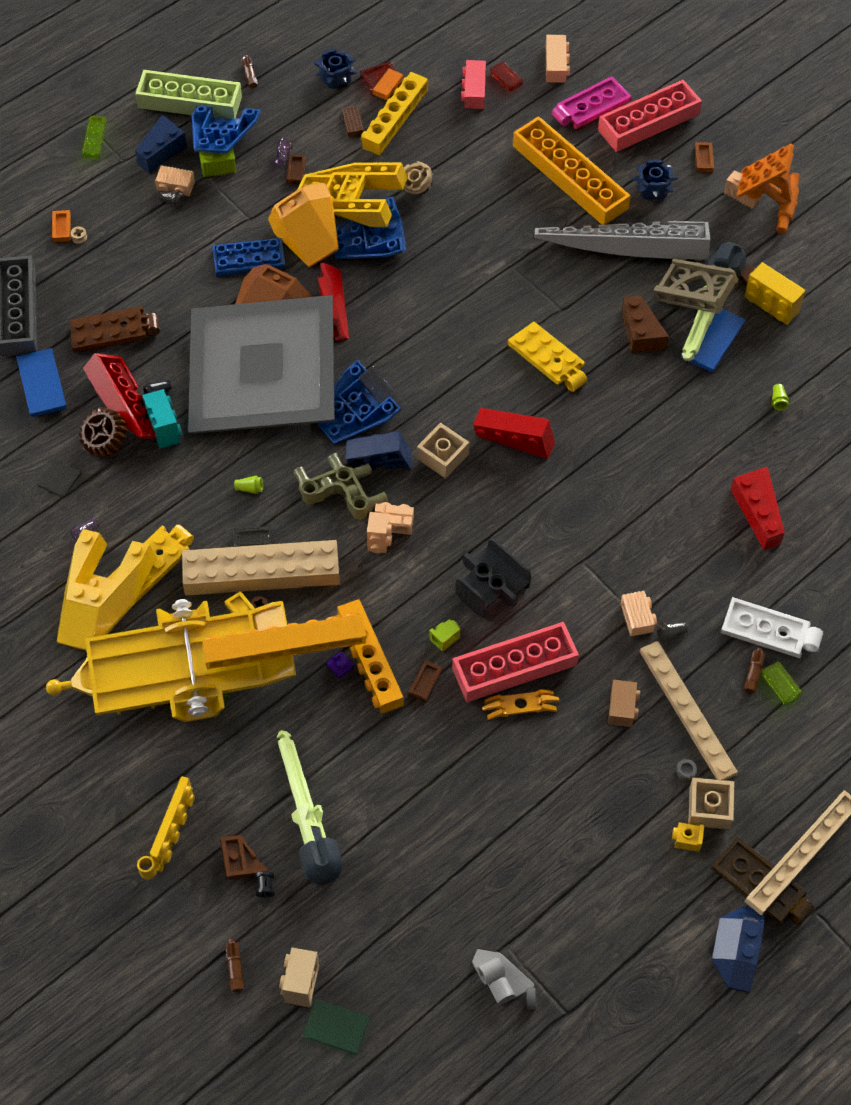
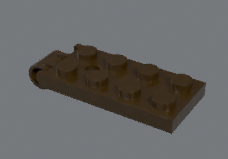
(747, 868)

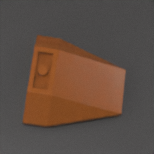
(269, 284)

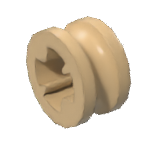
(78, 239)

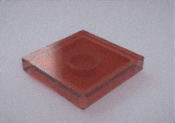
(374, 74)

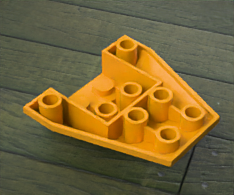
(307, 223)

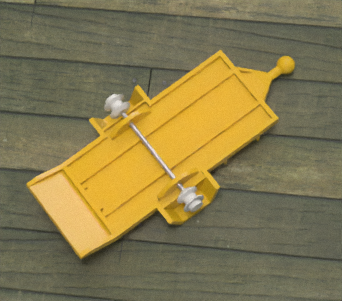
(169, 663)

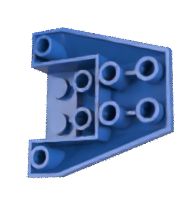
(220, 134)
(364, 241)
(355, 407)

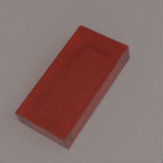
(506, 76)

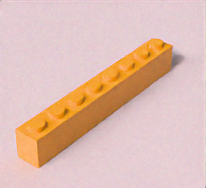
(284, 641)

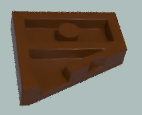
(238, 858)

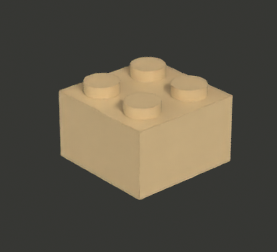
(443, 450)
(711, 803)
(300, 977)

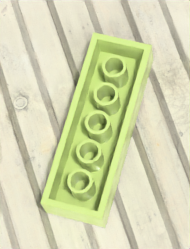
(183, 93)

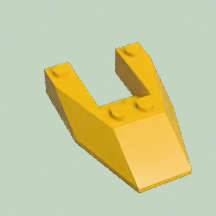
(349, 181)
(95, 602)

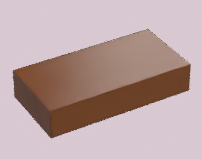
(704, 157)

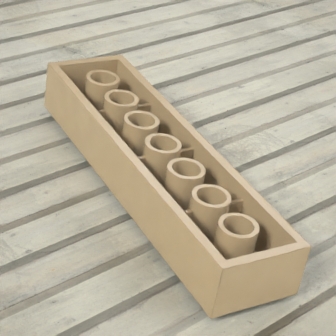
(260, 567)

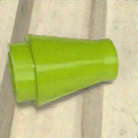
(779, 398)
(251, 484)

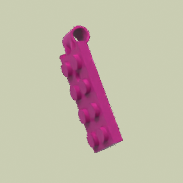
(594, 100)

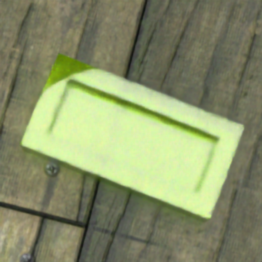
(781, 682)

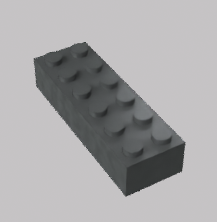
(17, 306)

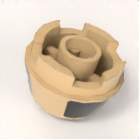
(419, 178)

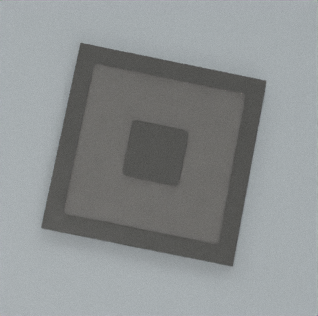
(261, 365)

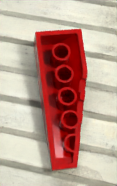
(119, 392)

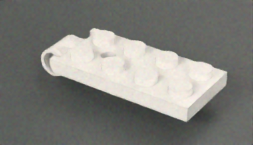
(763, 627)

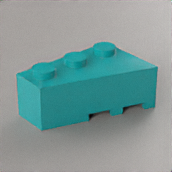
(162, 418)

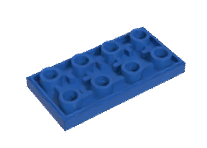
(243, 256)
(717, 340)
(41, 382)

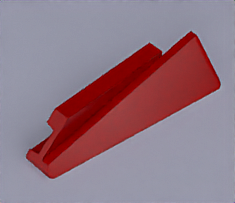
(332, 285)

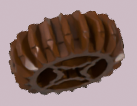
(97, 442)

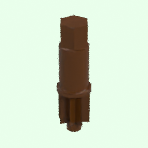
(248, 68)
(756, 665)
(234, 965)

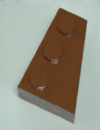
(642, 326)

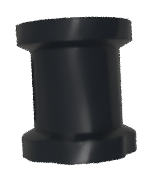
(264, 884)

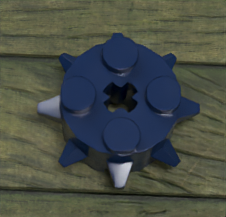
(335, 68)
(654, 179)

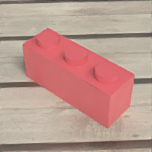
(473, 84)

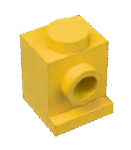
(686, 842)

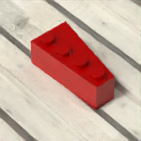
(516, 431)
(758, 503)

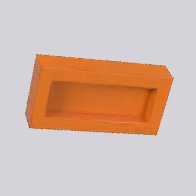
(388, 84)
(61, 226)

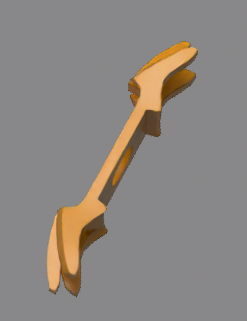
(508, 707)

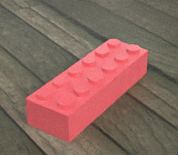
(649, 115)
(515, 662)

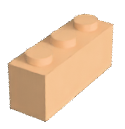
(557, 58)

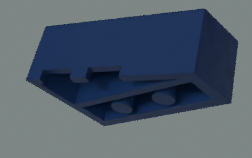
(160, 144)
(379, 450)

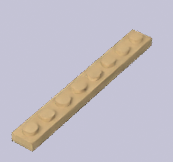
(688, 712)
(800, 854)

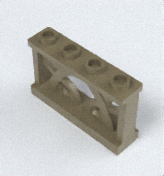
(695, 300)

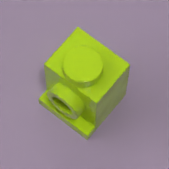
(445, 634)

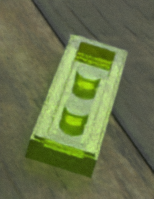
(94, 136)

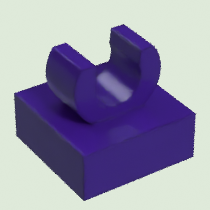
(340, 665)

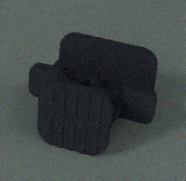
(501, 570)

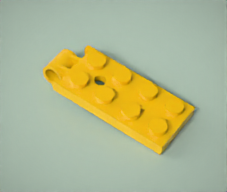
(543, 349)
(172, 547)
(168, 832)

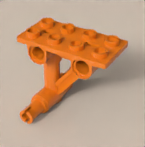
(765, 176)

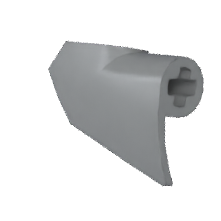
(500, 975)

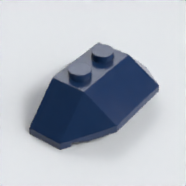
(738, 947)

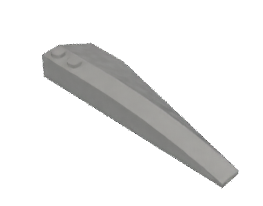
(676, 240)

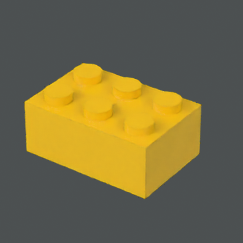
(774, 293)

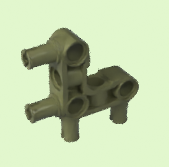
(332, 483)

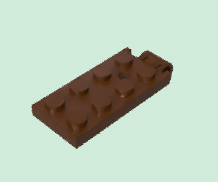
(106, 328)

